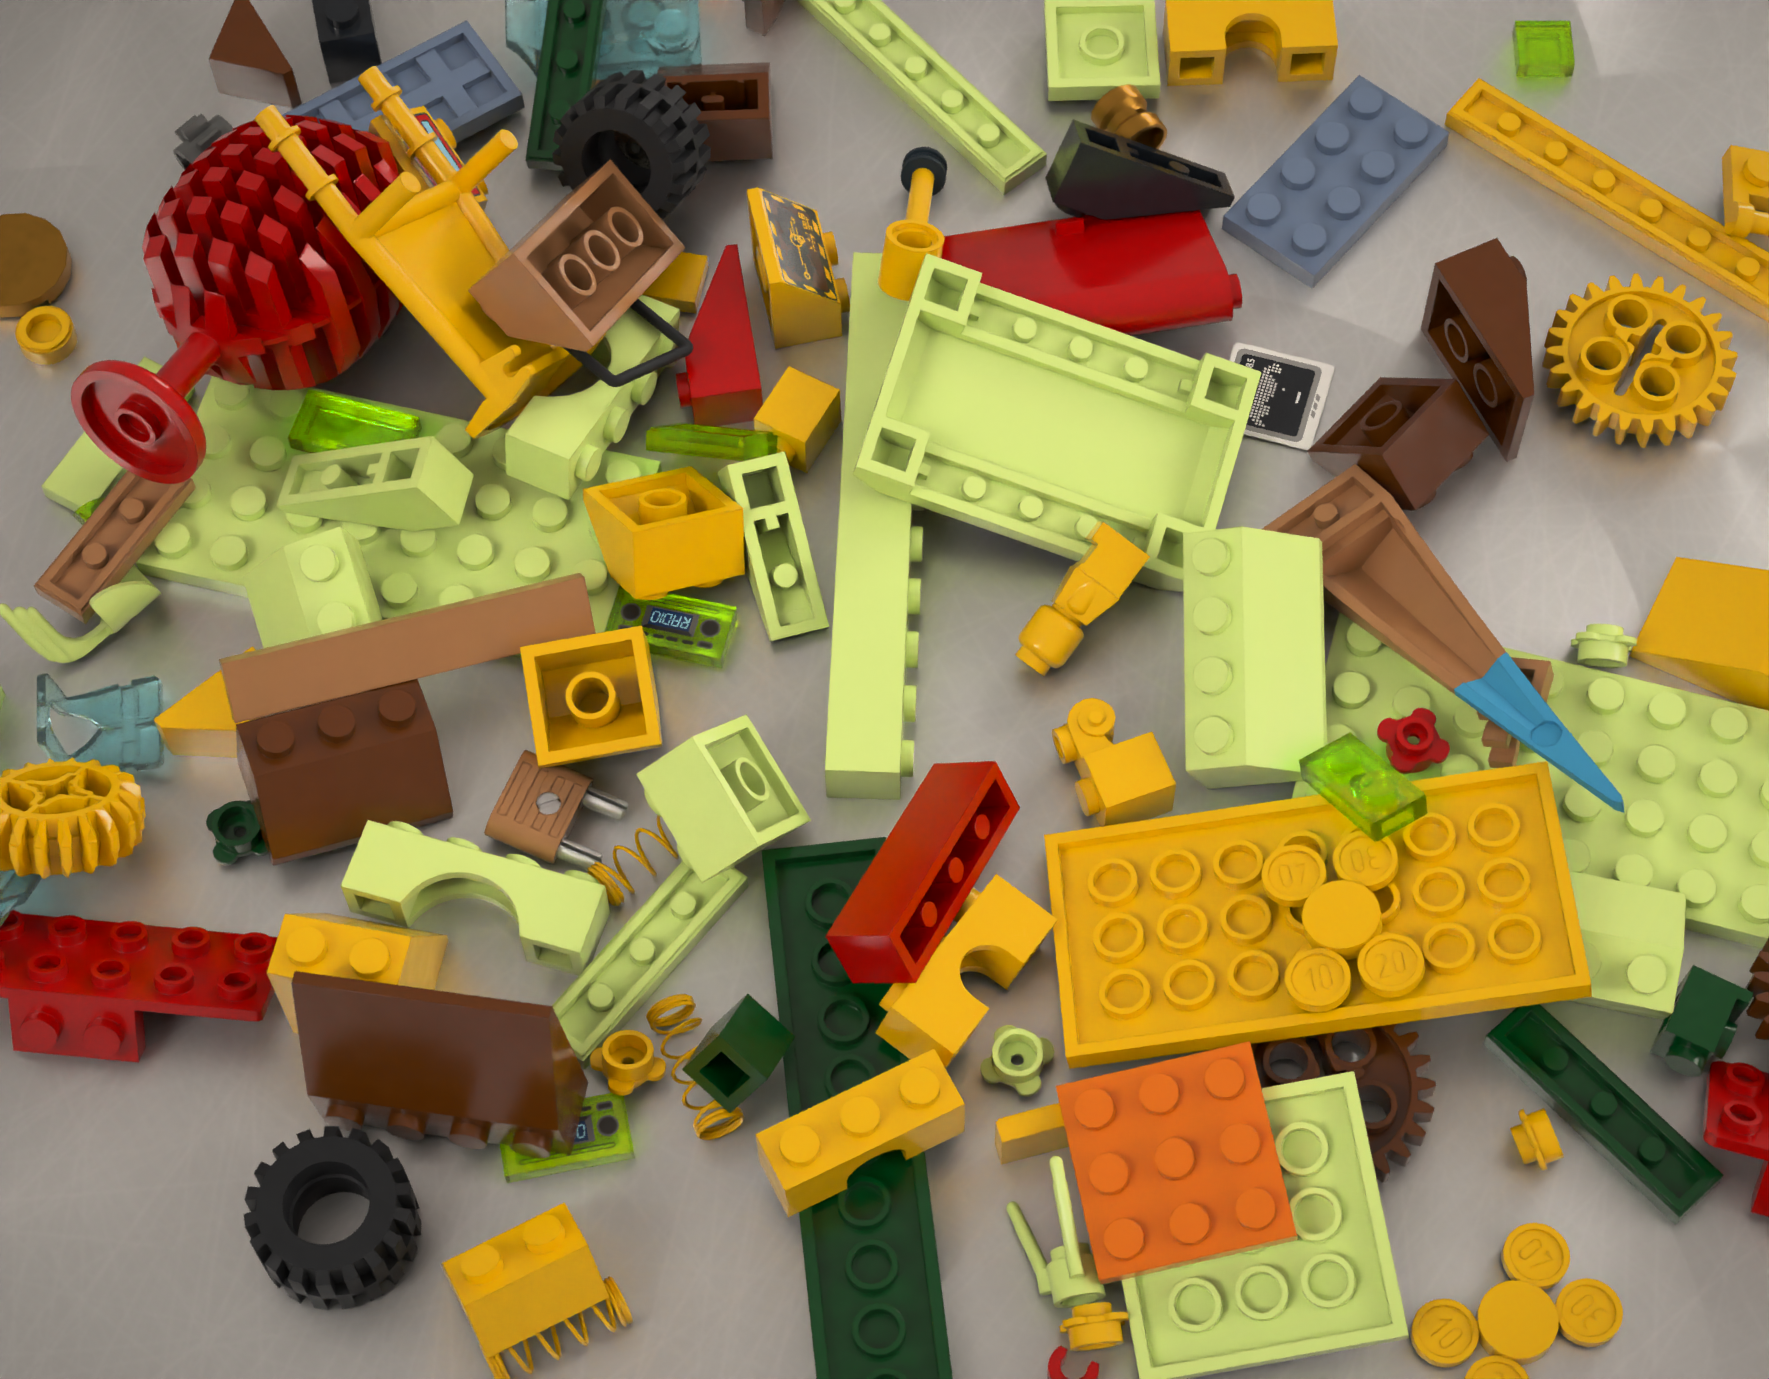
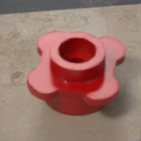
(1408, 757)

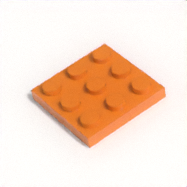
(1176, 1163)

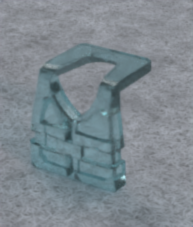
(122, 714)

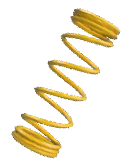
(614, 893)
(653, 1020)
(615, 1296)

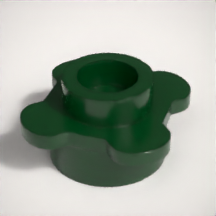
(225, 822)

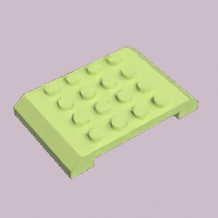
(1052, 424)

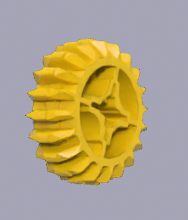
(68, 817)

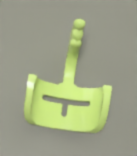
(114, 605)

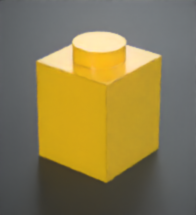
(801, 415)

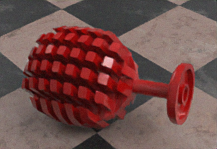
(247, 288)

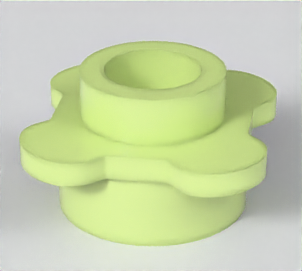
(1603, 646)
(1017, 1042)

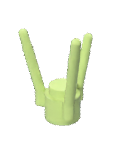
(1072, 1272)

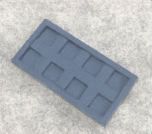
(446, 74)
(1335, 181)

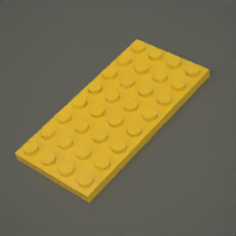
(1185, 952)

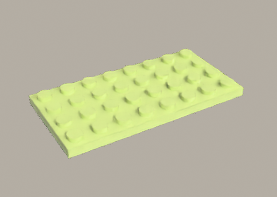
(503, 541)
(1680, 759)

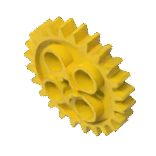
(1687, 384)

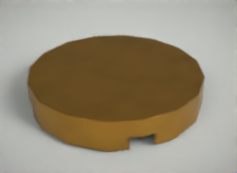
(32, 263)

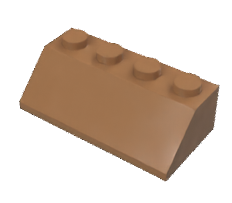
(579, 265)

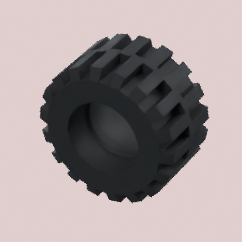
(651, 116)
(310, 1173)

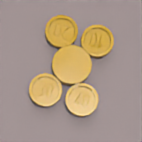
(1342, 922)
(1516, 1316)

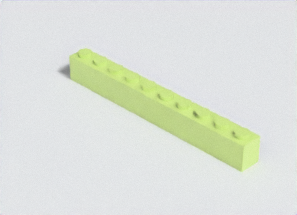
(871, 577)

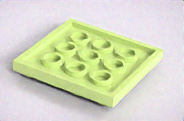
(1295, 1297)

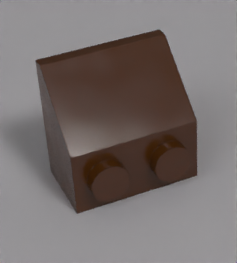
(1404, 437)

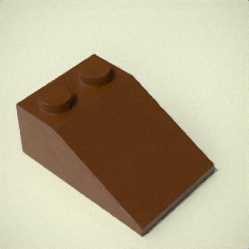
(1482, 335)

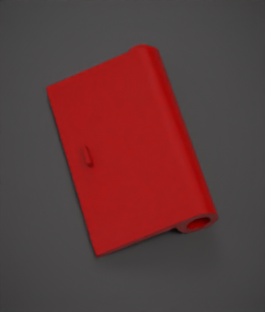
(1112, 272)

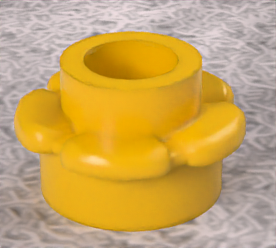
(1536, 1139)

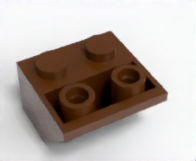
(731, 103)

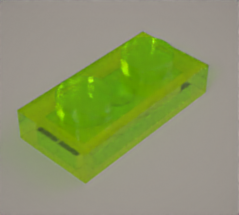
(1363, 787)

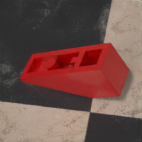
(723, 367)

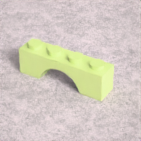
(563, 437)
(404, 874)

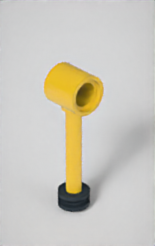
(910, 239)

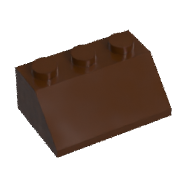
(342, 763)

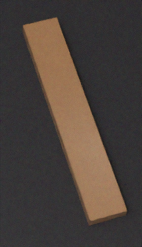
(405, 647)

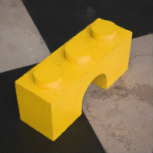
(1292, 32)
(992, 936)
(820, 1147)

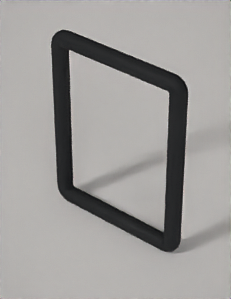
(684, 349)

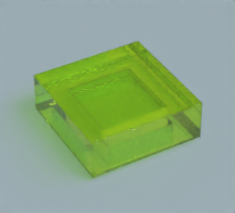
(1543, 49)

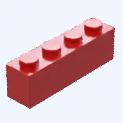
(923, 873)

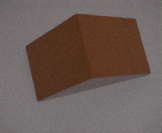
(250, 62)

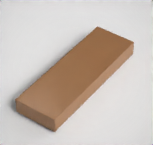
(110, 542)

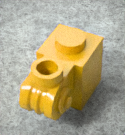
(1119, 779)

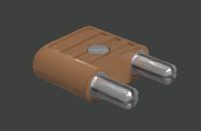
(542, 808)

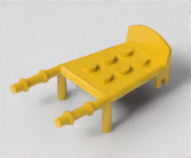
(433, 252)

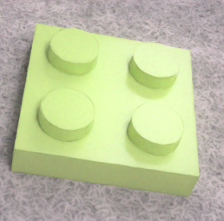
(1100, 47)

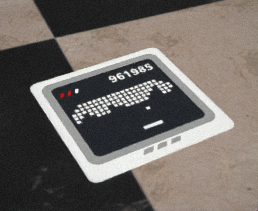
(1287, 395)

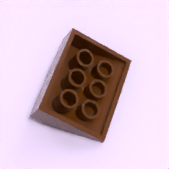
(438, 1064)

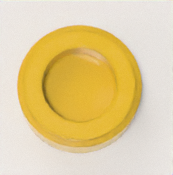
(46, 335)

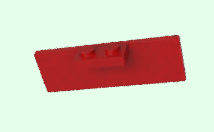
(86, 982)

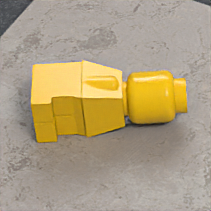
(1082, 596)

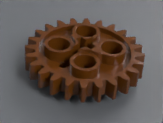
(1383, 1077)

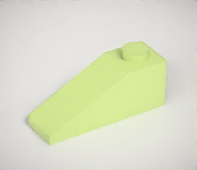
(383, 485)
(775, 546)

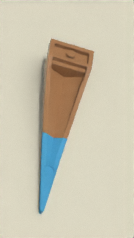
(1401, 594)

